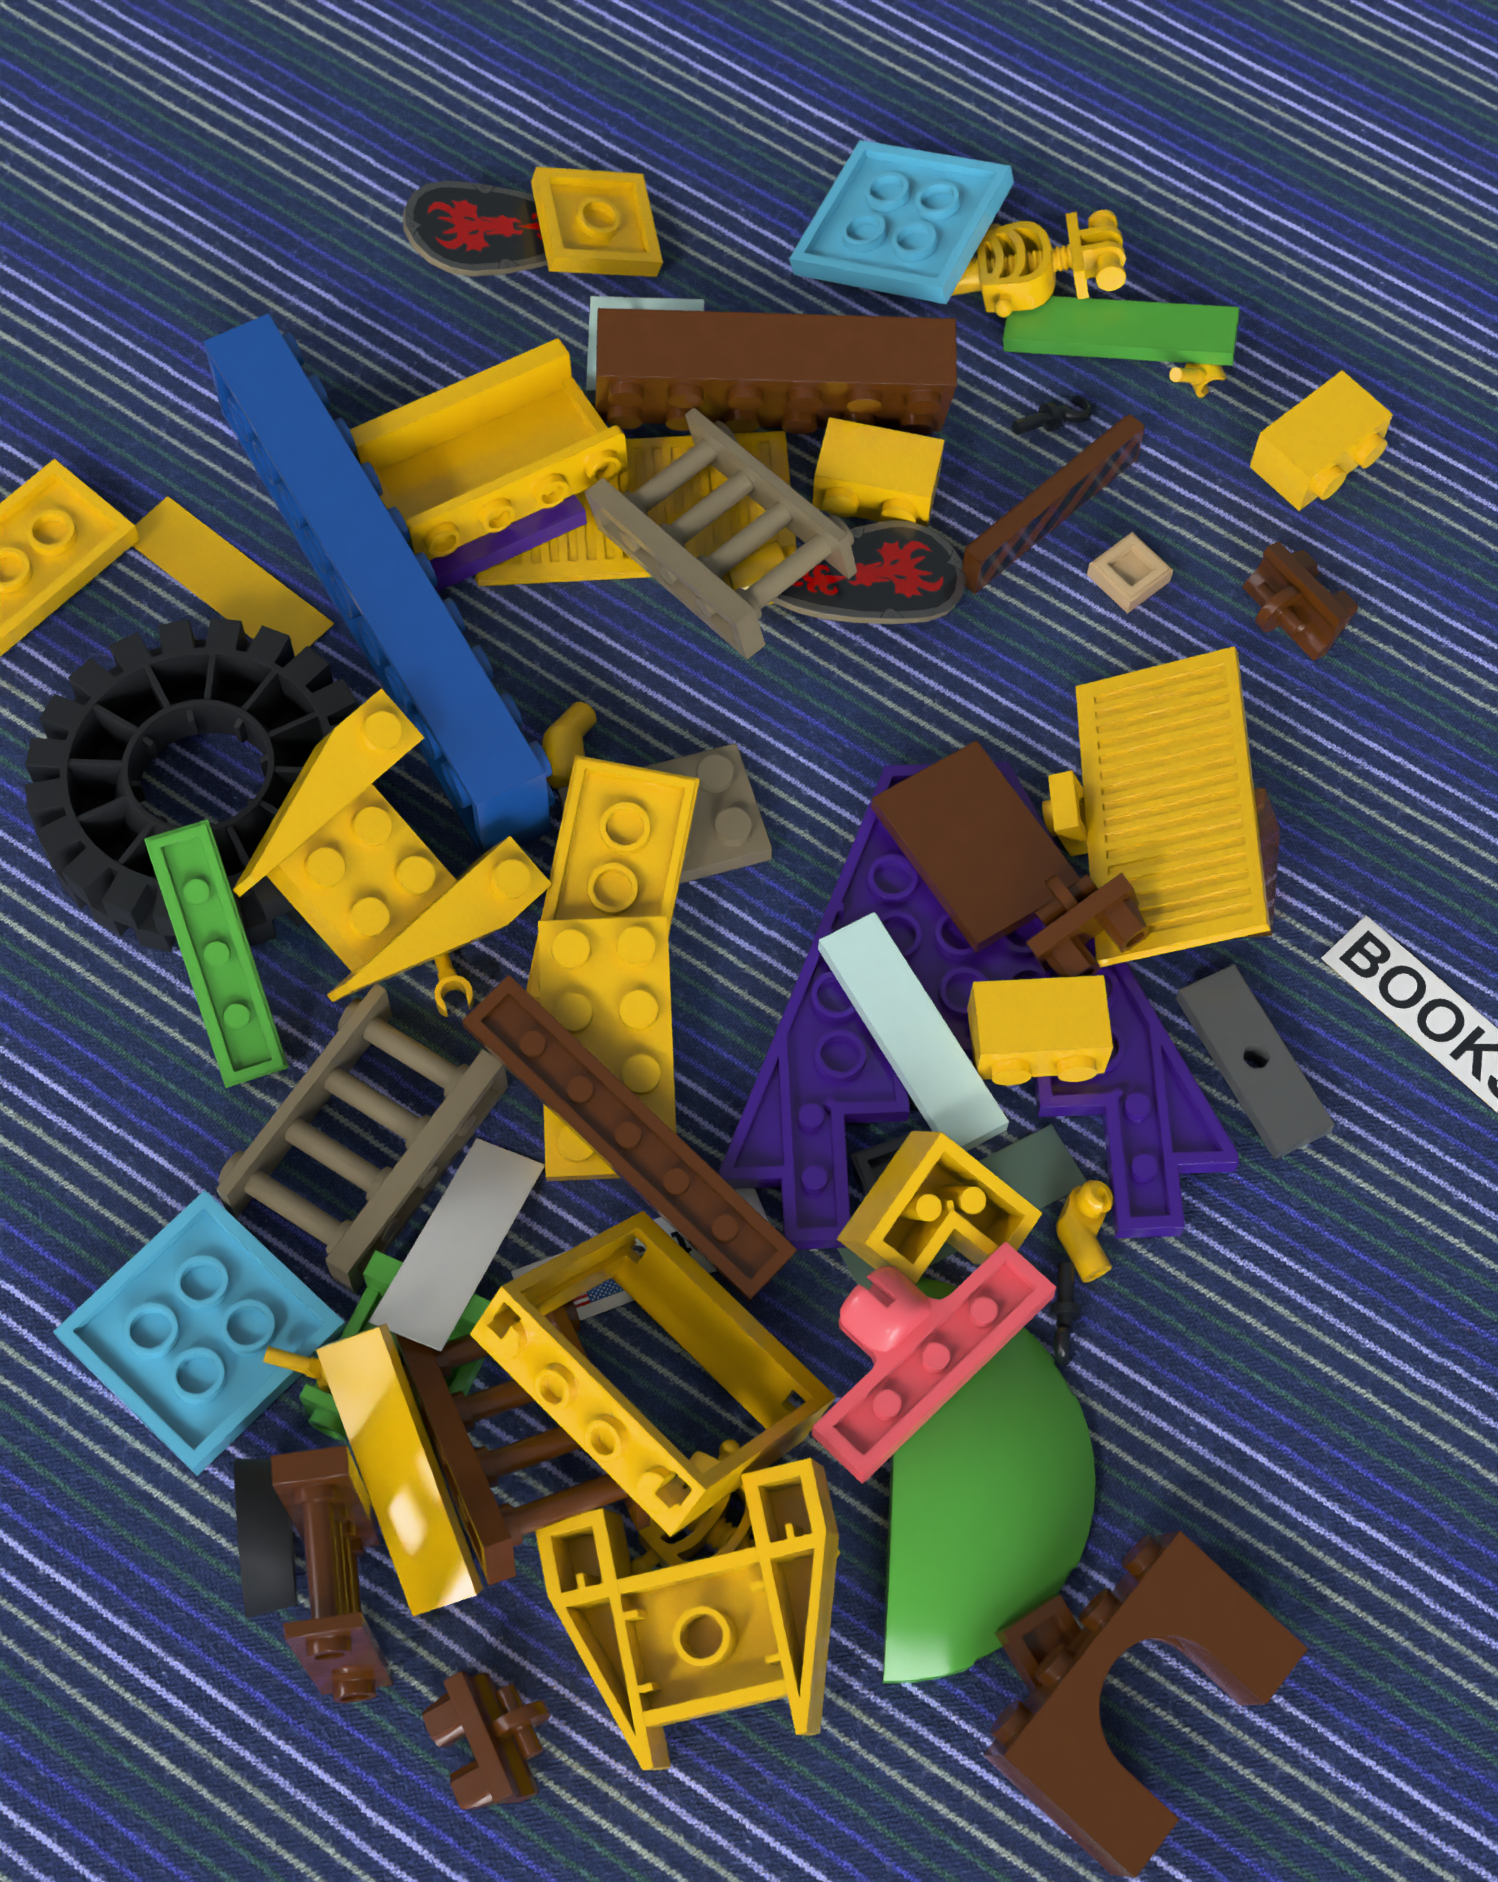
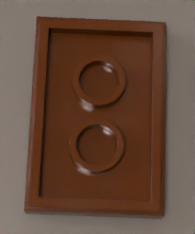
(973, 844)

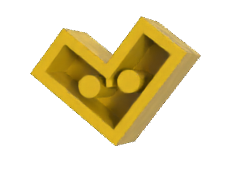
(932, 1197)

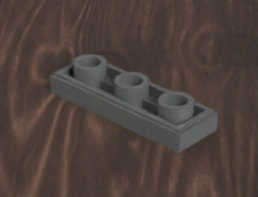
(1237, 1030)

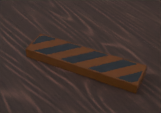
(1052, 503)

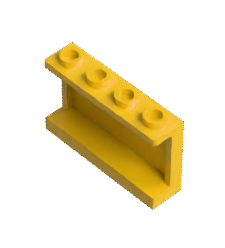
(490, 450)

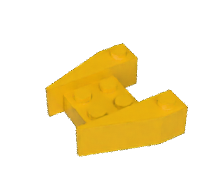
(366, 873)
(706, 1629)

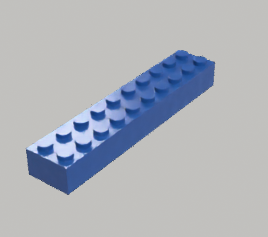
(381, 586)

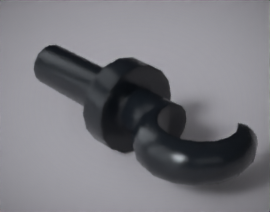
(1051, 416)
(1064, 1312)

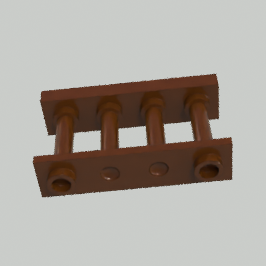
(475, 1471)
(335, 1524)

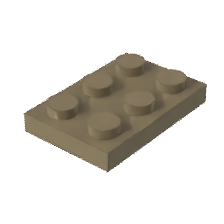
(726, 817)

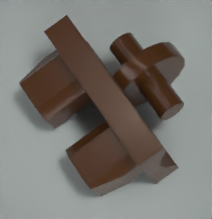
(1297, 601)
(1080, 915)
(499, 1736)

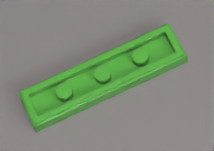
(1125, 330)
(216, 953)

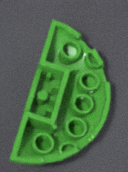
(984, 1511)

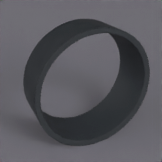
(263, 1540)

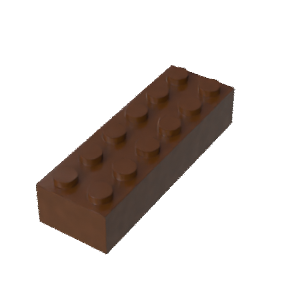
(774, 369)

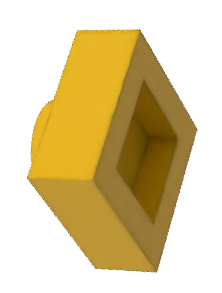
(1066, 812)

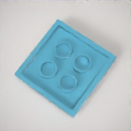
(902, 221)
(190, 1327)

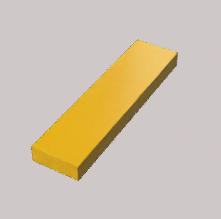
(399, 1469)

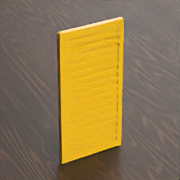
(591, 555)
(1173, 802)

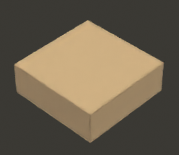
(1129, 572)

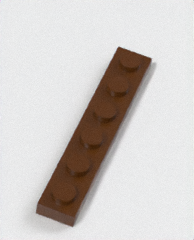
(629, 1138)

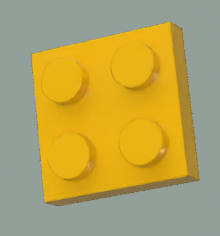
(596, 222)

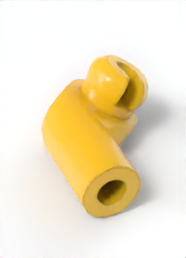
(565, 740)
(1079, 1227)

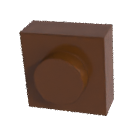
(1036, 1635)

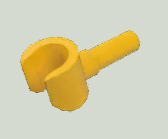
(1198, 376)
(448, 982)
(298, 1363)

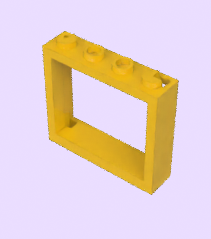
(692, 1311)

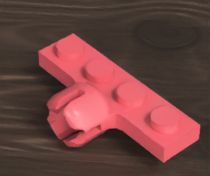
(922, 1351)

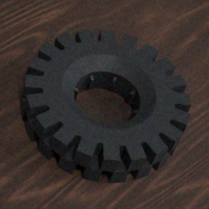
(103, 740)

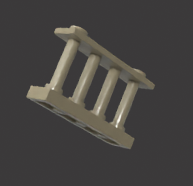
(699, 580)
(391, 1193)

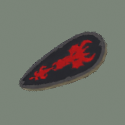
(474, 228)
(900, 578)

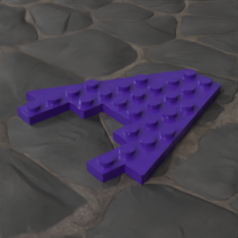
(833, 1073)

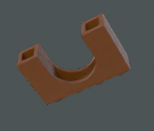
(1055, 1738)

